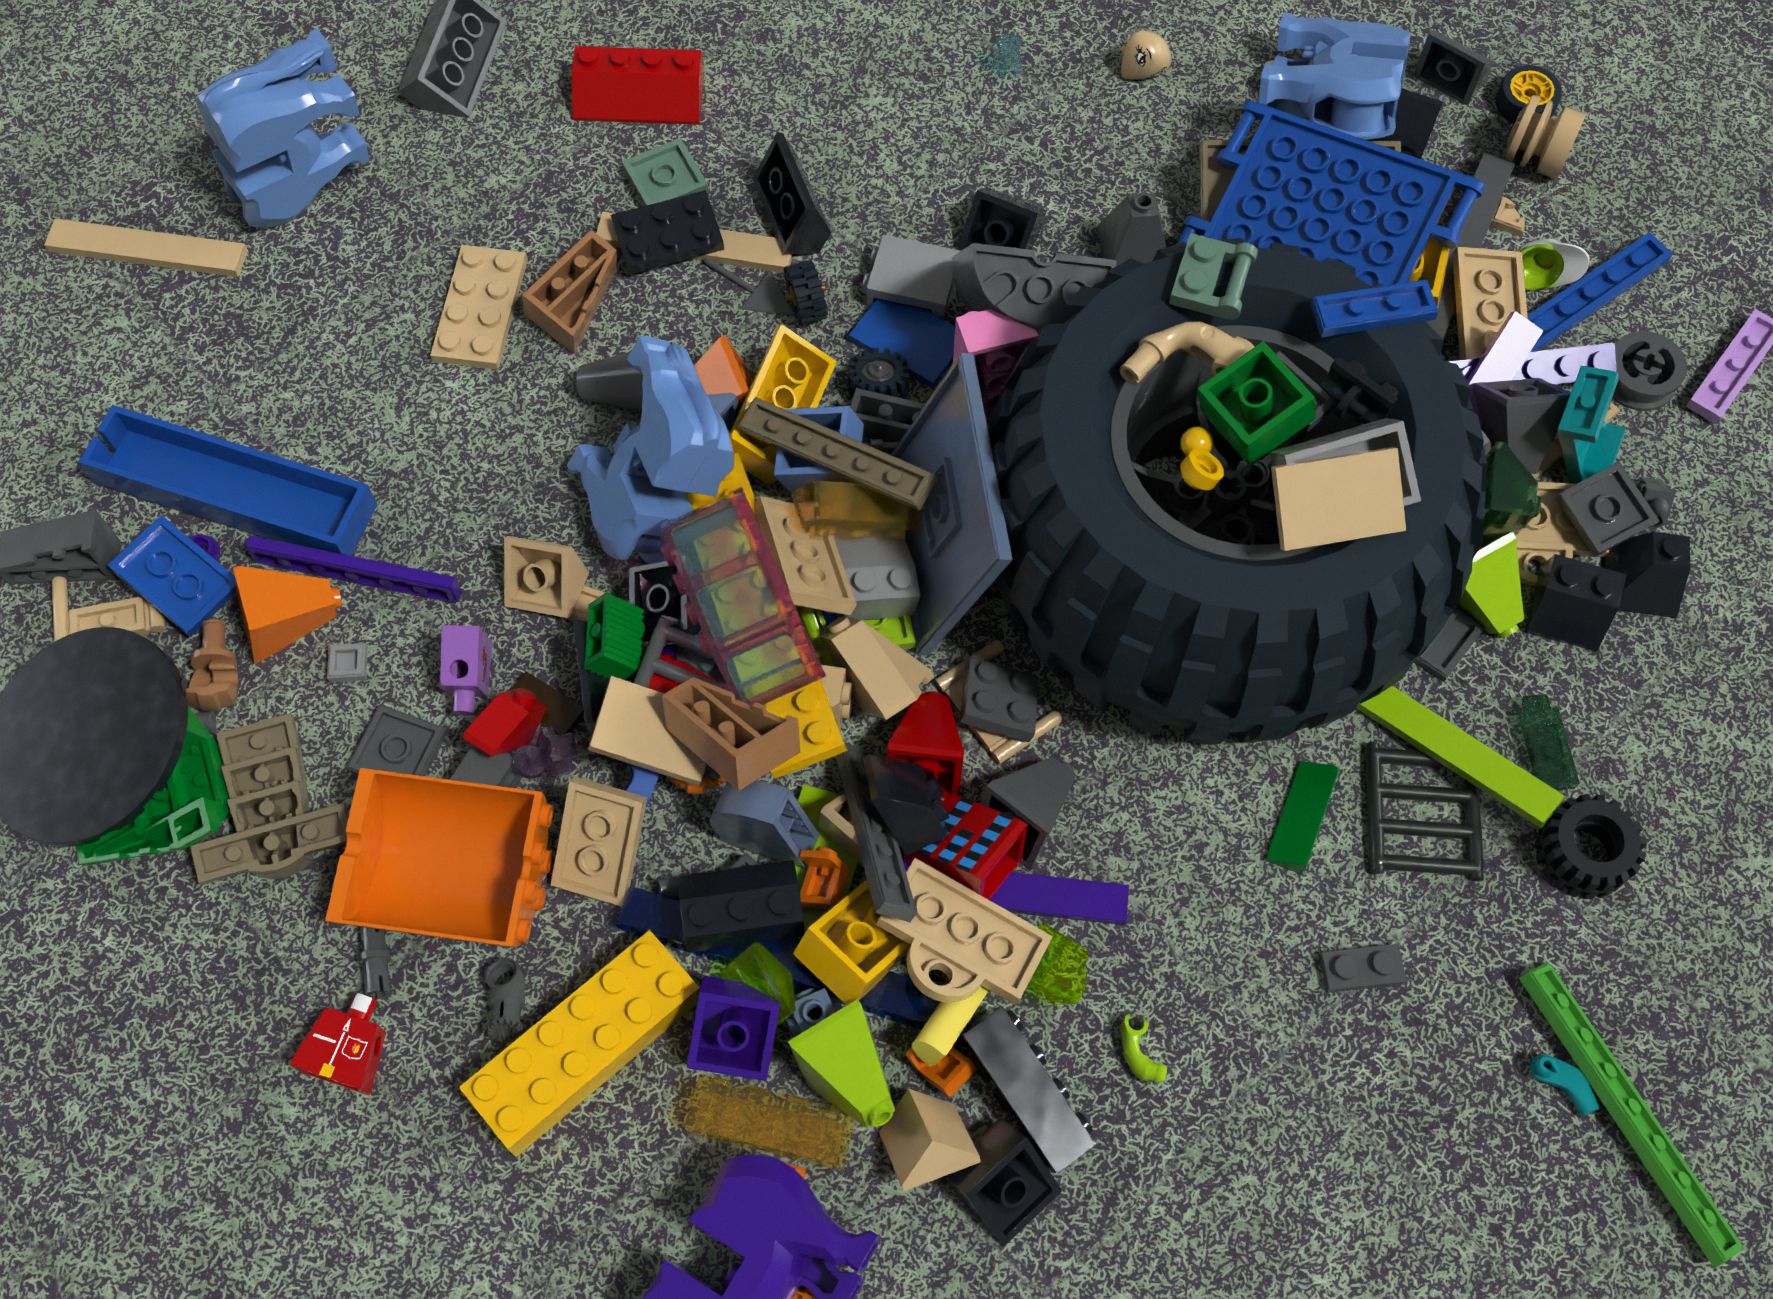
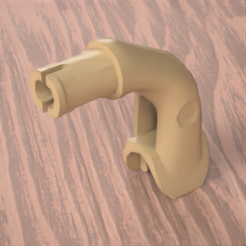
(1196, 338)

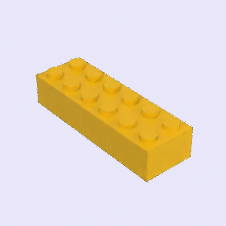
(581, 1043)

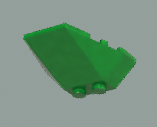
(179, 815)

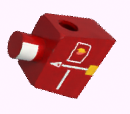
(343, 1047)

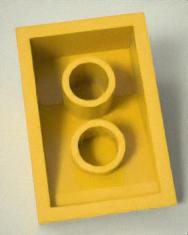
(849, 948)

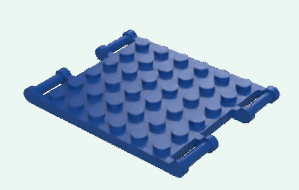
(1334, 197)

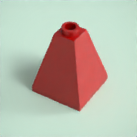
(931, 740)

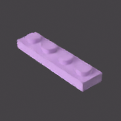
(1733, 368)

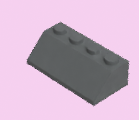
(452, 57)

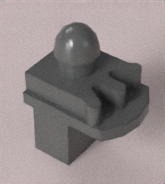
(1658, 497)

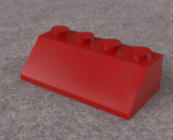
(637, 85)

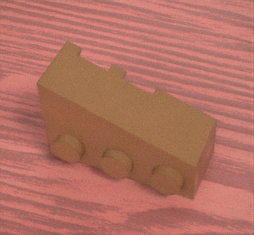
(572, 290)
(729, 734)

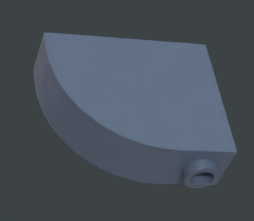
(764, 821)

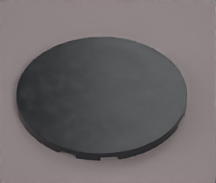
(88, 735)

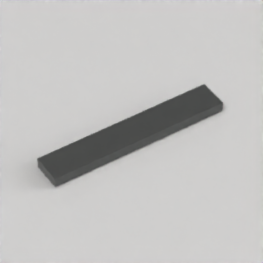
(876, 842)

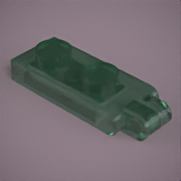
(1547, 743)

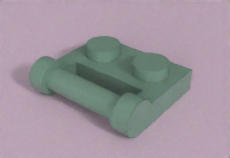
(1200, 272)

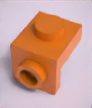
(824, 878)
(948, 1073)

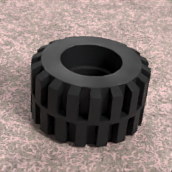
(1606, 823)

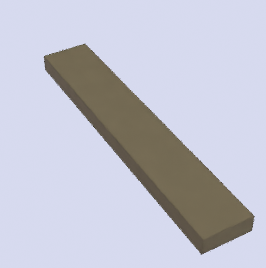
(838, 453)

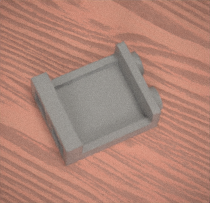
(911, 274)

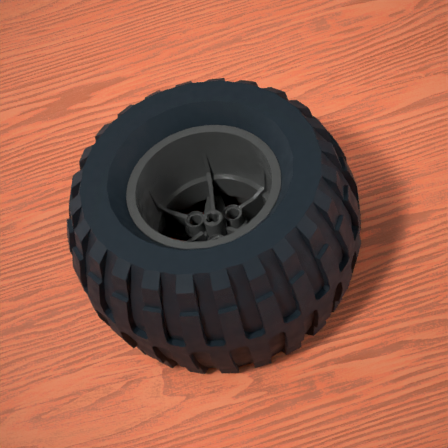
(1147, 586)

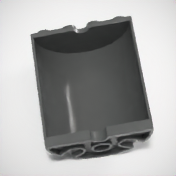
(1020, 284)

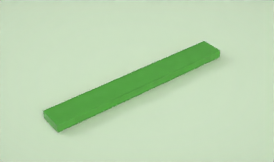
(1632, 1115)

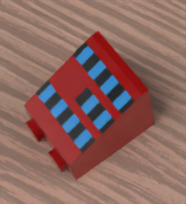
(979, 847)

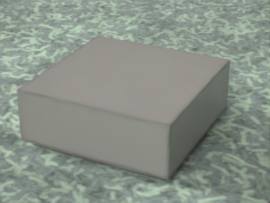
(347, 662)

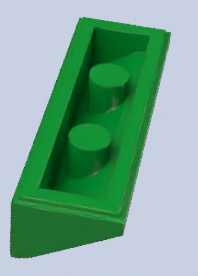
(1302, 816)

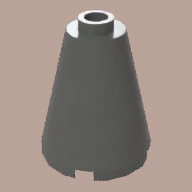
(610, 383)

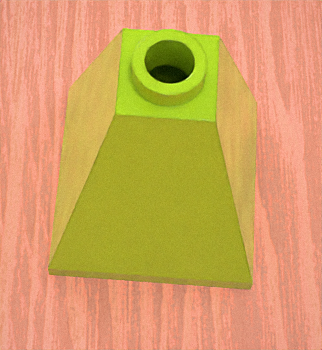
(1494, 586)
(845, 1066)

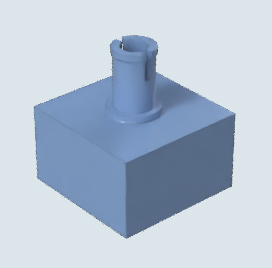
(797, 472)

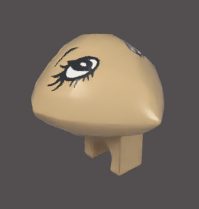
(1145, 56)

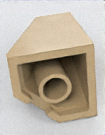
(880, 671)

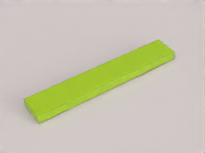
(1464, 755)

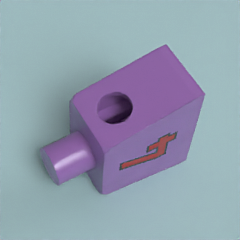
(462, 653)

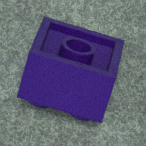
(733, 1029)

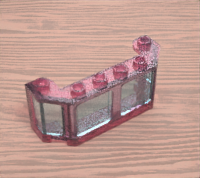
(739, 600)

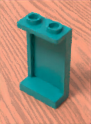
(1584, 436)

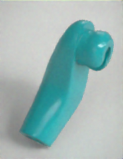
(1567, 1078)

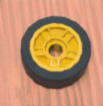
(1519, 87)

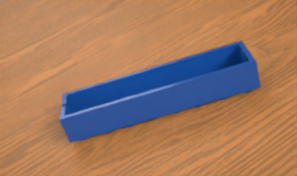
(228, 482)

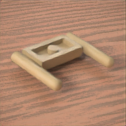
(129, 614)
(998, 745)

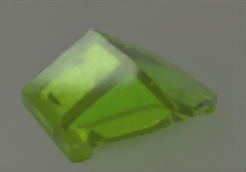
(1061, 971)
(765, 973)

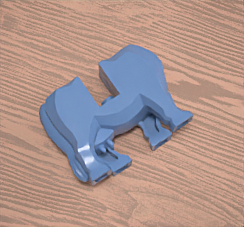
(1346, 74)
(266, 134)
(672, 452)

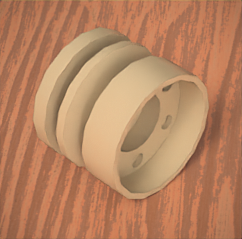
(1544, 136)

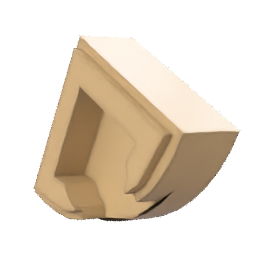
(1508, 218)

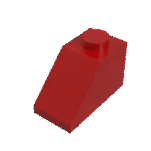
(506, 722)

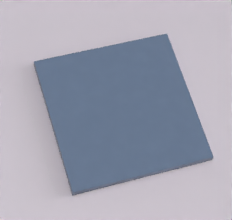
(961, 524)

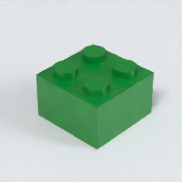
(1256, 403)

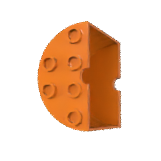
(443, 858)

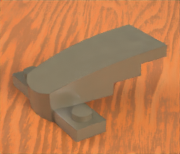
(268, 807)

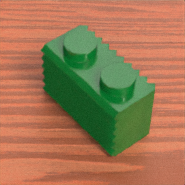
(614, 637)

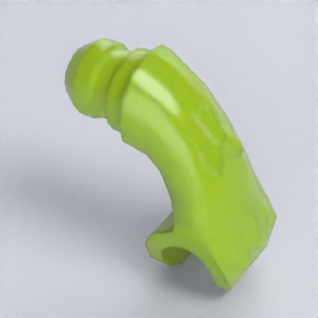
(1139, 1063)

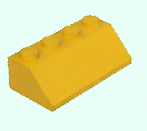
(790, 378)

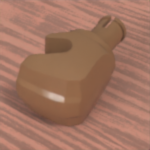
(216, 672)

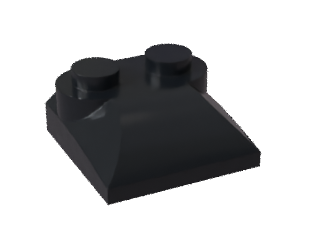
(656, 592)

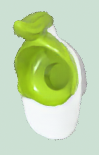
(1552, 263)

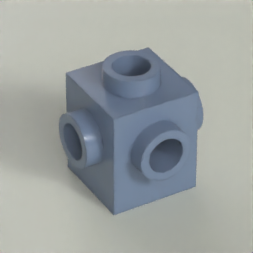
(808, 1003)

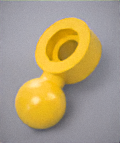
(1200, 467)

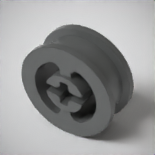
(1651, 356)

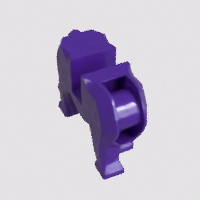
(782, 1232)

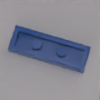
(1374, 308)

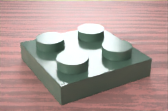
(664, 173)

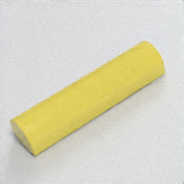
(945, 1027)

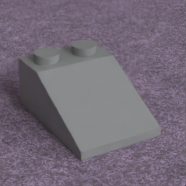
(879, 576)

